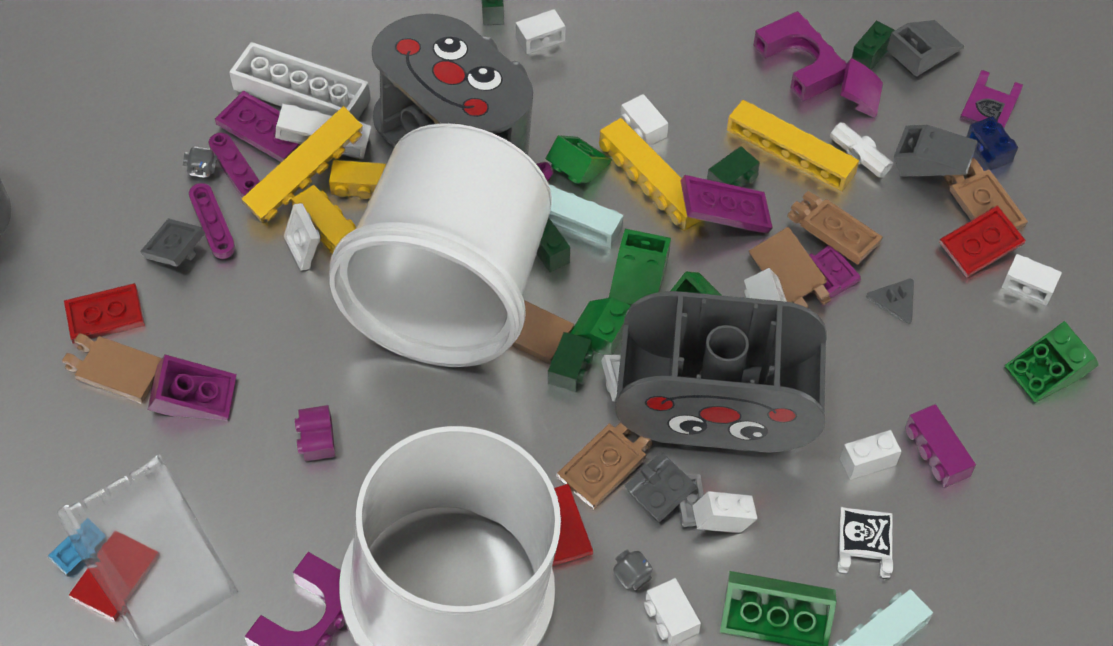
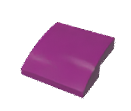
(862, 87)
(836, 270)

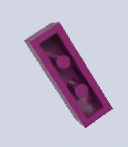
(939, 446)

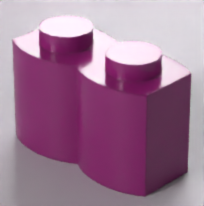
(316, 433)

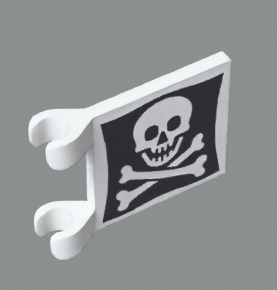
(866, 536)

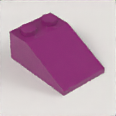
(191, 390)

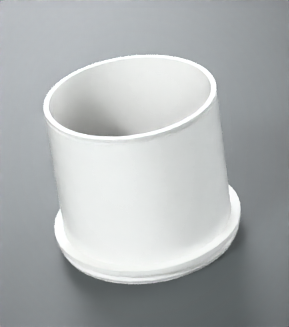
(444, 247)
(463, 471)

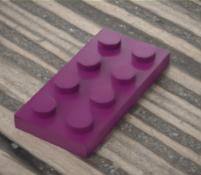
(256, 125)
(726, 204)

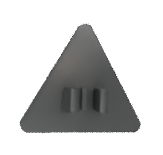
(895, 299)

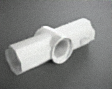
(862, 149)

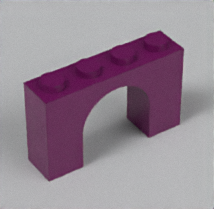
(797, 33)
(321, 580)

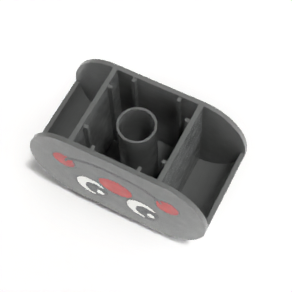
(445, 74)
(722, 372)

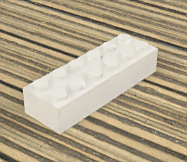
(297, 82)

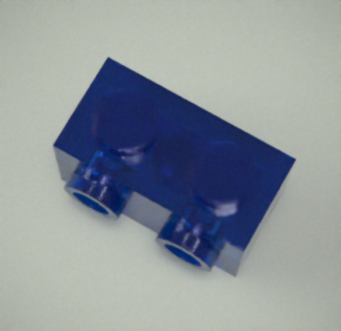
(993, 144)

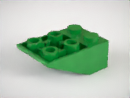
(639, 266)
(1052, 363)

